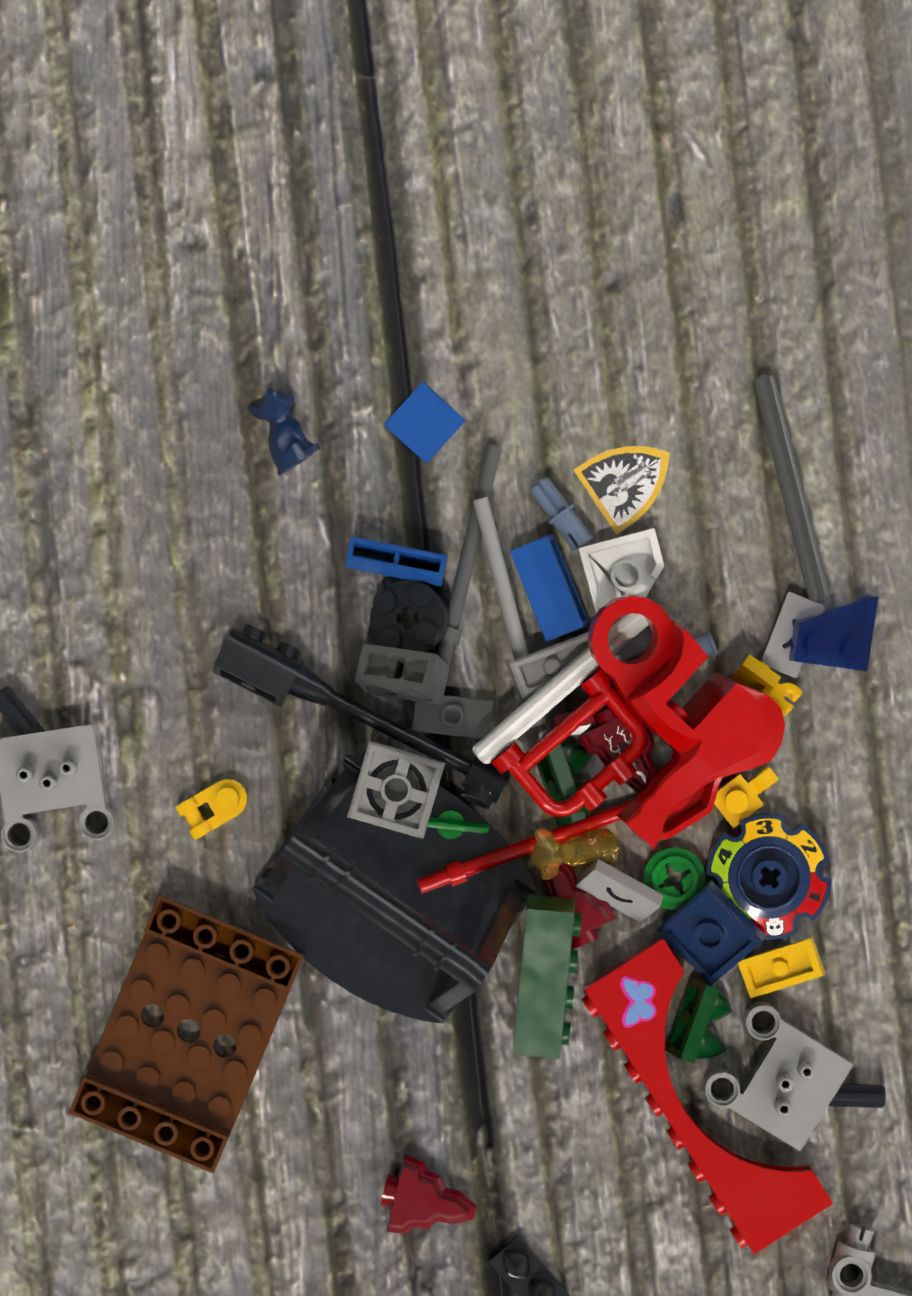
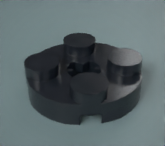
(421, 600)

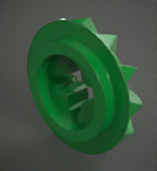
(679, 860)

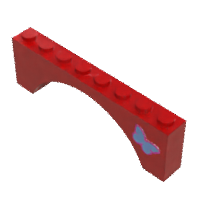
(757, 1196)

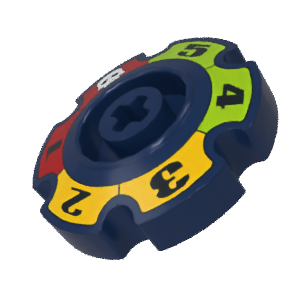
(769, 844)

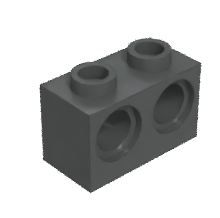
(402, 674)

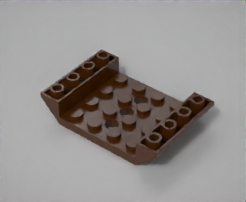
(177, 1090)

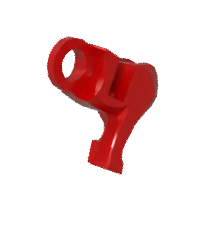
(714, 735)

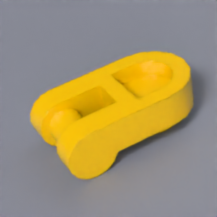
(225, 799)

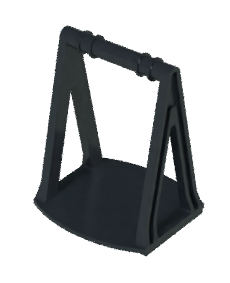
(357, 915)

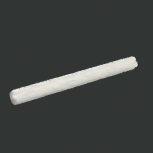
(554, 691)

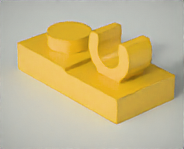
(781, 967)

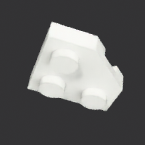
(622, 566)

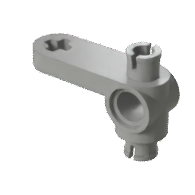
(857, 1251)

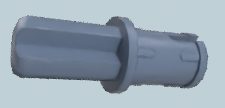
(561, 513)

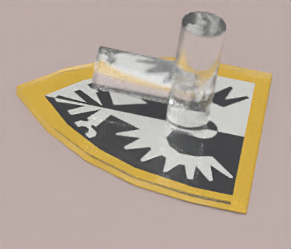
(624, 482)

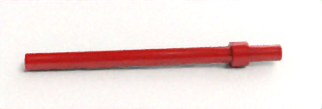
(457, 872)

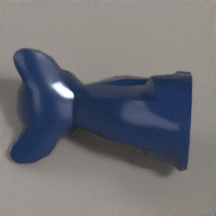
(286, 439)

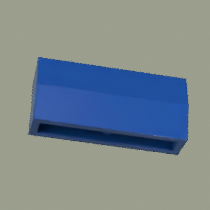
(394, 569)
(549, 587)

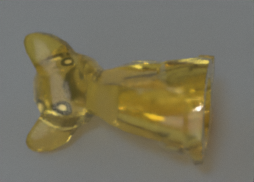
(575, 851)

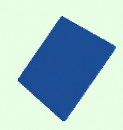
(424, 422)

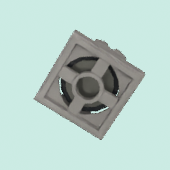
(396, 789)

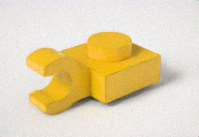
(763, 679)
(740, 798)

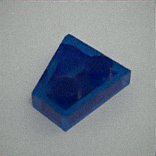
(837, 636)

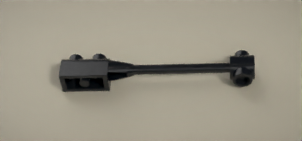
(279, 673)

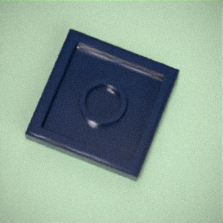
(711, 933)

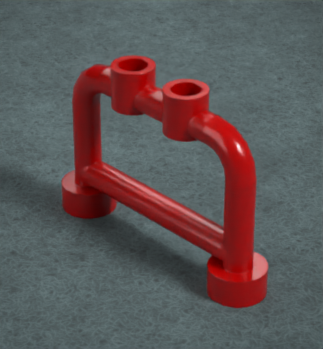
(617, 769)

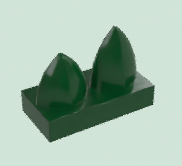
(557, 773)
(689, 1035)

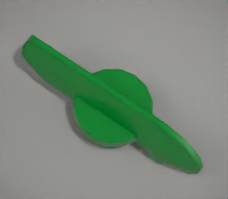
(452, 825)

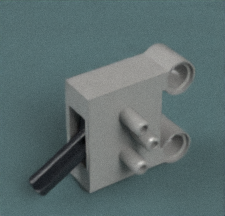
(49, 773)
(791, 1082)

